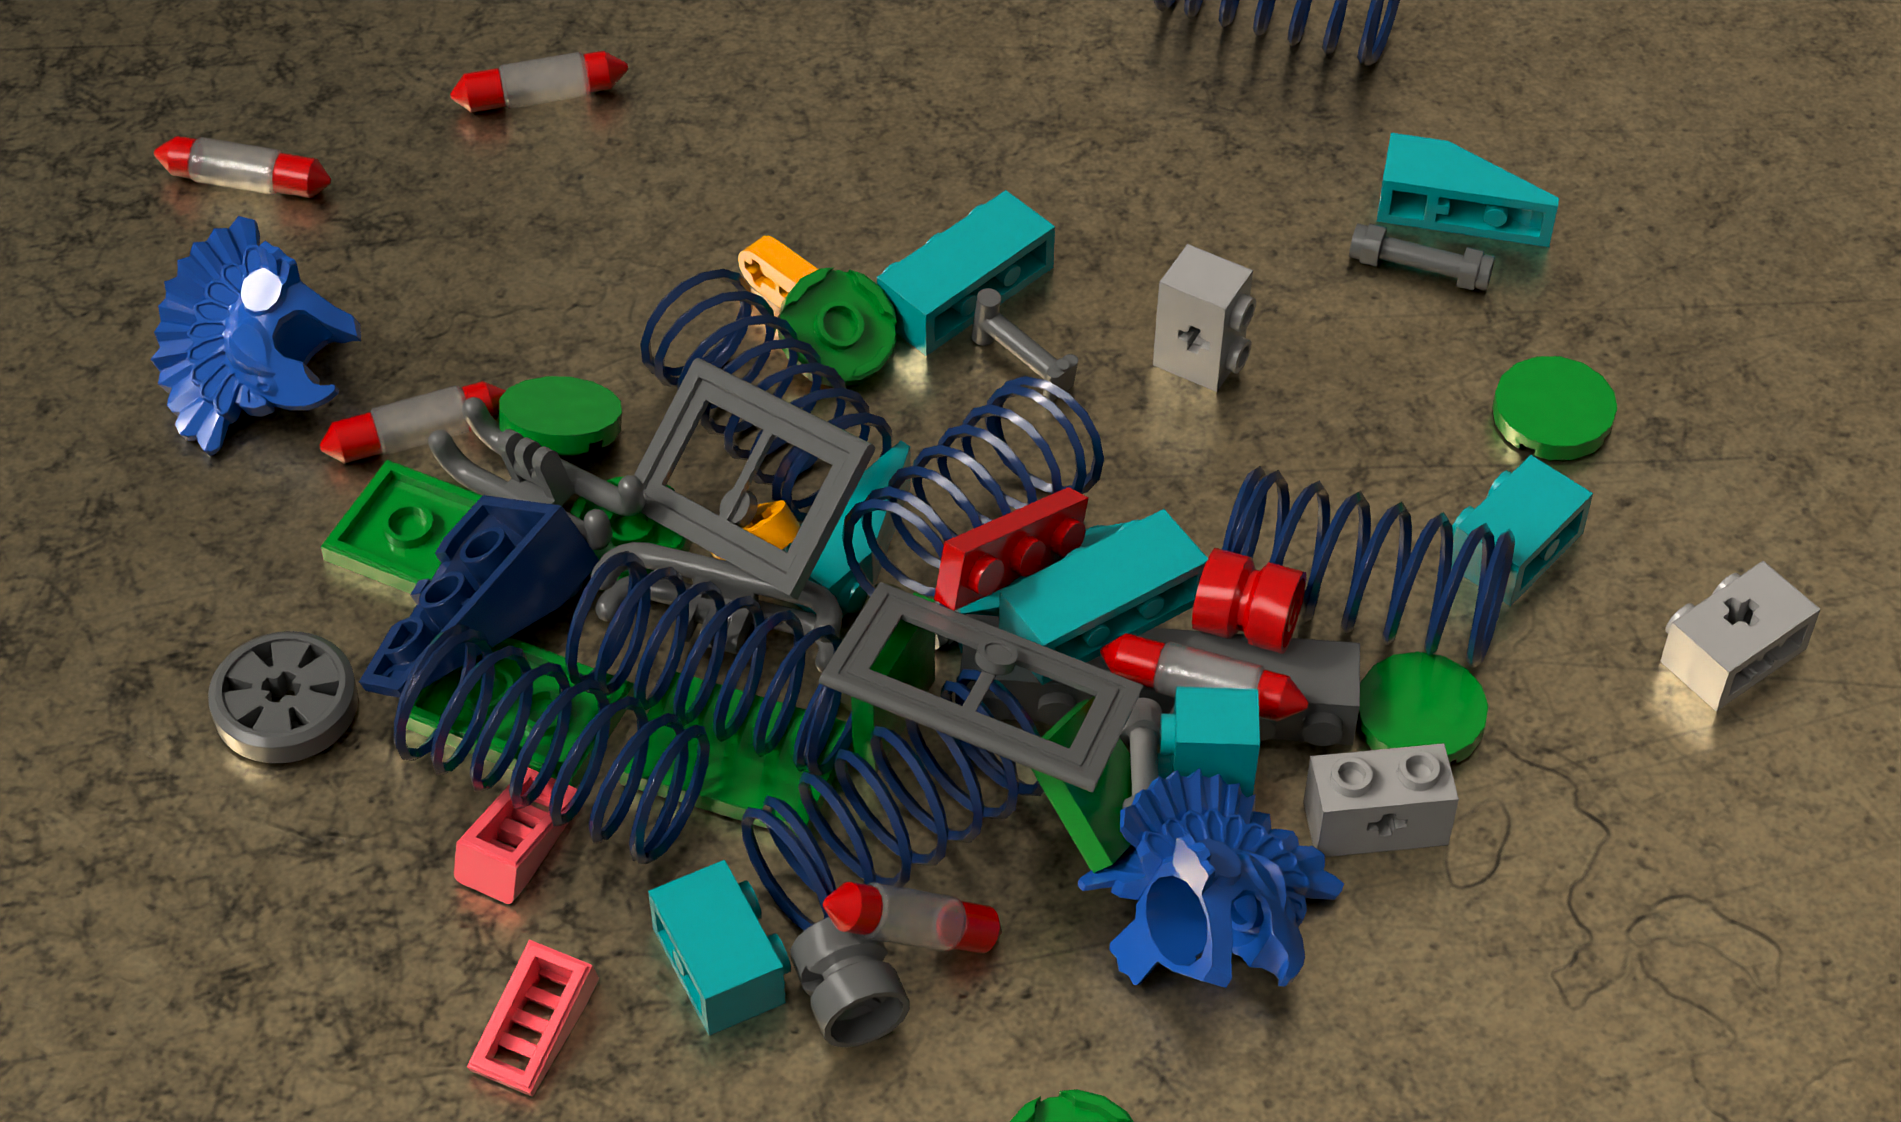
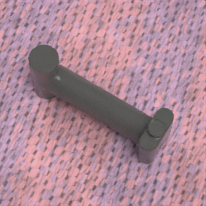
(992, 325)

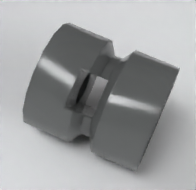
(849, 984)

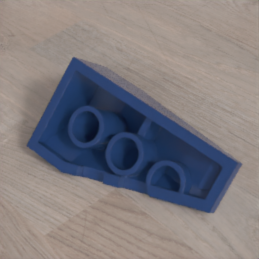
(496, 575)

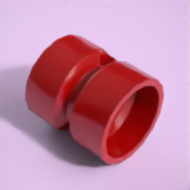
(1243, 599)

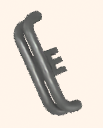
(536, 475)
(732, 583)

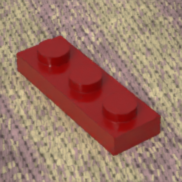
(1010, 548)

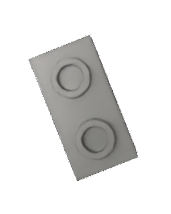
(1203, 318)
(1738, 634)
(1380, 800)

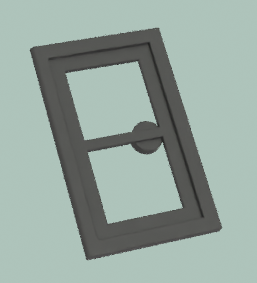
(724, 532)
(995, 655)

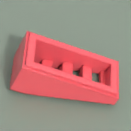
(497, 867)
(534, 963)

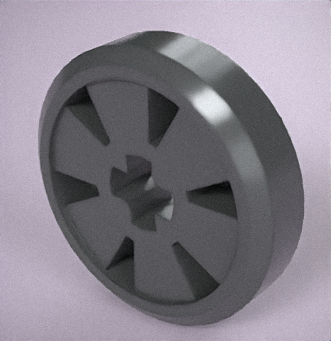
(296, 725)

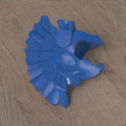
(241, 335)
(1210, 883)

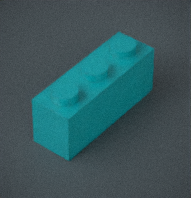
(937, 286)
(1106, 589)

